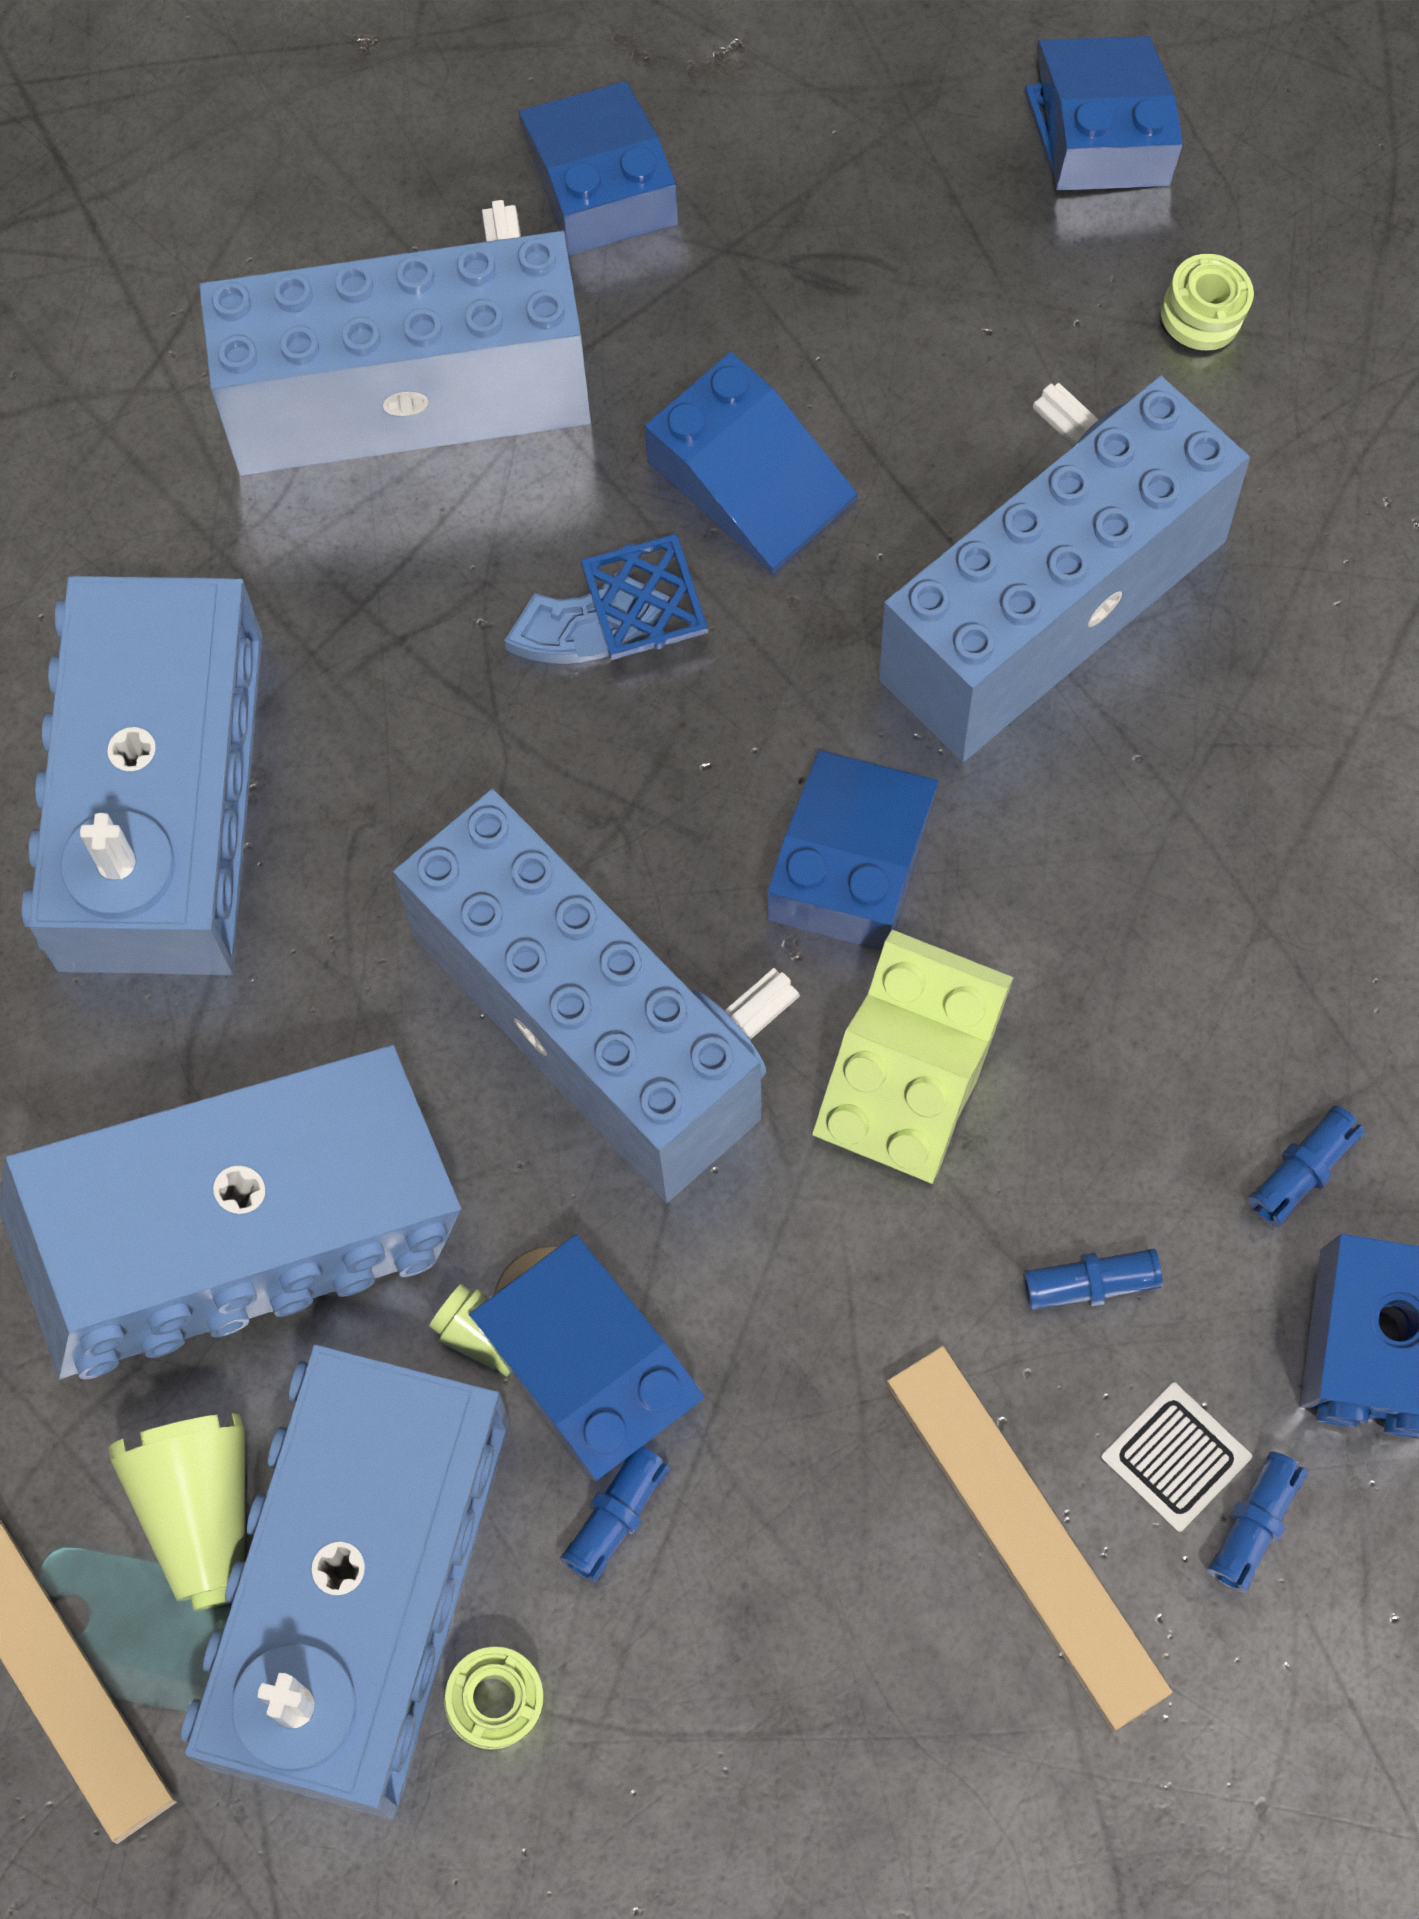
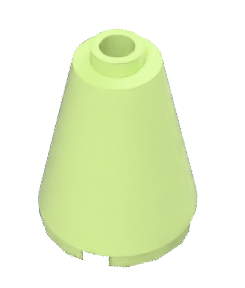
(190, 1501)

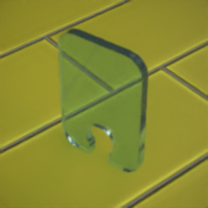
(137, 1632)

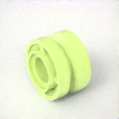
(1207, 302)
(509, 1668)

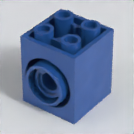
(1350, 1363)

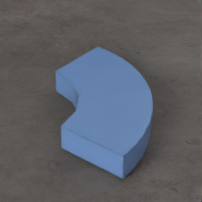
(569, 628)

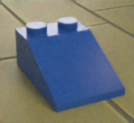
(1109, 113)
(601, 167)
(747, 463)
(850, 850)
(586, 1357)

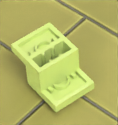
(912, 1056)

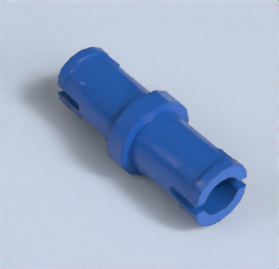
(1306, 1166)
(1092, 1279)
(615, 1514)
(1257, 1521)

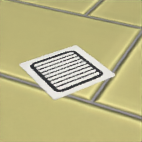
(1177, 1456)

